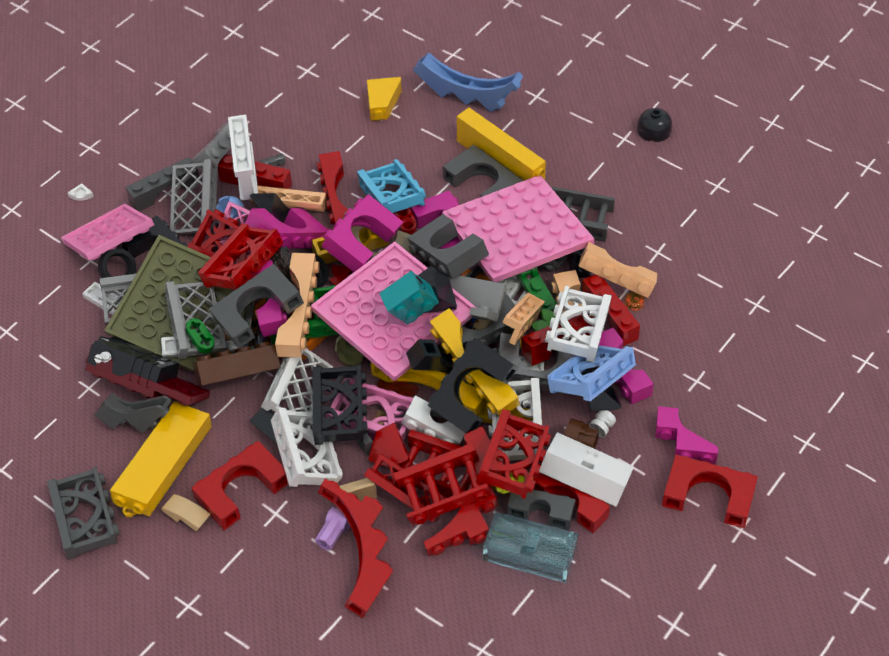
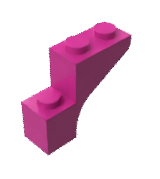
(686, 442)

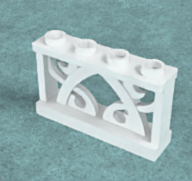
(243, 156)
(592, 305)
(528, 398)
(295, 468)

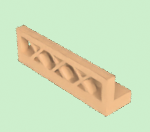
(297, 198)
(523, 315)

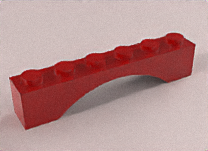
(332, 172)

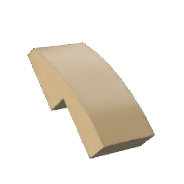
(185, 510)

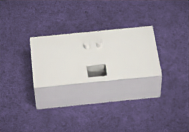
(586, 469)

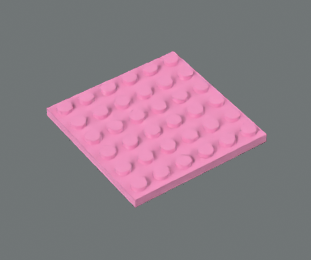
(520, 227)
(362, 319)

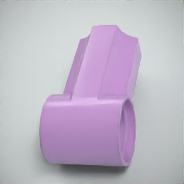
(331, 531)

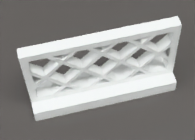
(282, 380)

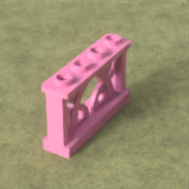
(388, 400)

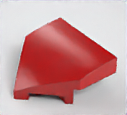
(390, 443)

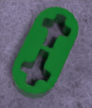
(203, 334)

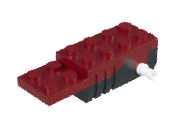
(141, 371)

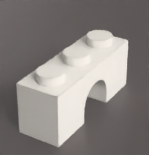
(420, 420)

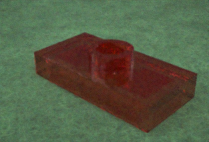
(399, 387)

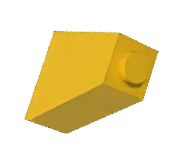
(383, 96)

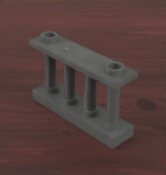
(589, 201)

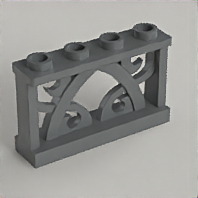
(61, 496)

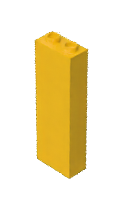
(478, 131)
(161, 459)

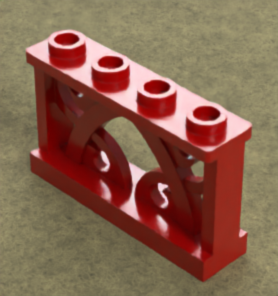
(220, 233)
(219, 267)
(491, 468)

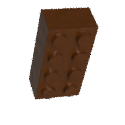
(239, 364)

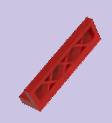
(392, 486)

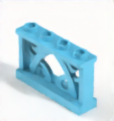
(371, 180)

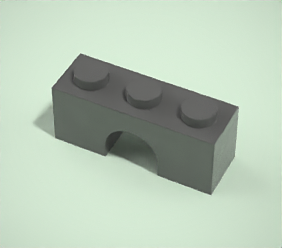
(557, 507)

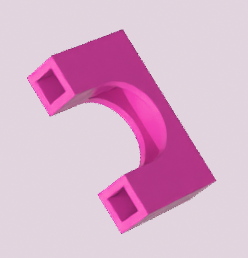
(433, 209)
(369, 214)
(296, 231)

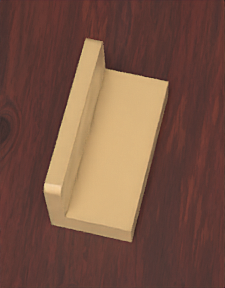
(361, 488)

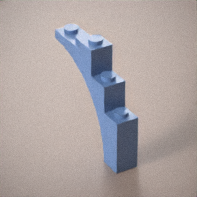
(468, 89)

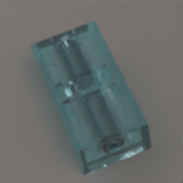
(530, 547)

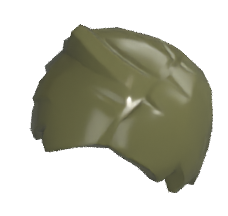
(347, 353)

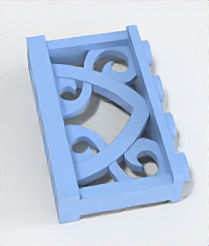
(612, 365)

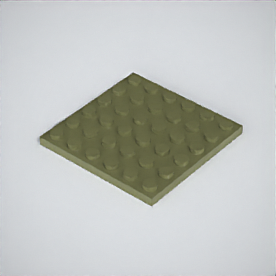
(143, 311)

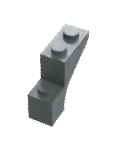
(139, 414)

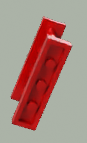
(434, 446)
(428, 469)

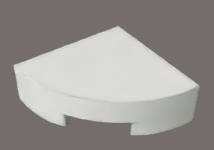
(80, 193)

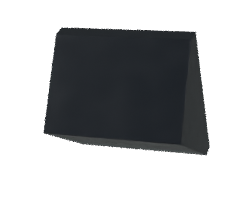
(272, 204)
(442, 288)
(604, 401)

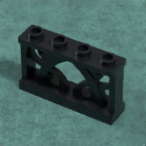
(320, 386)

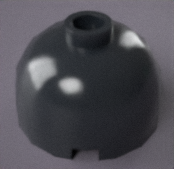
(654, 125)

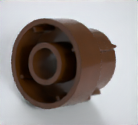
(582, 433)

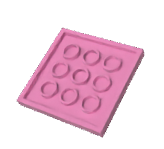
(107, 232)

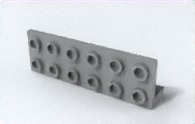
(482, 294)

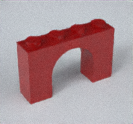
(254, 462)
(689, 472)

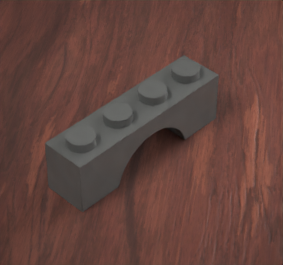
(143, 192)

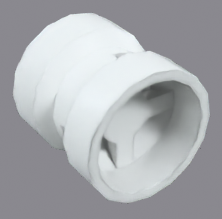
(603, 421)

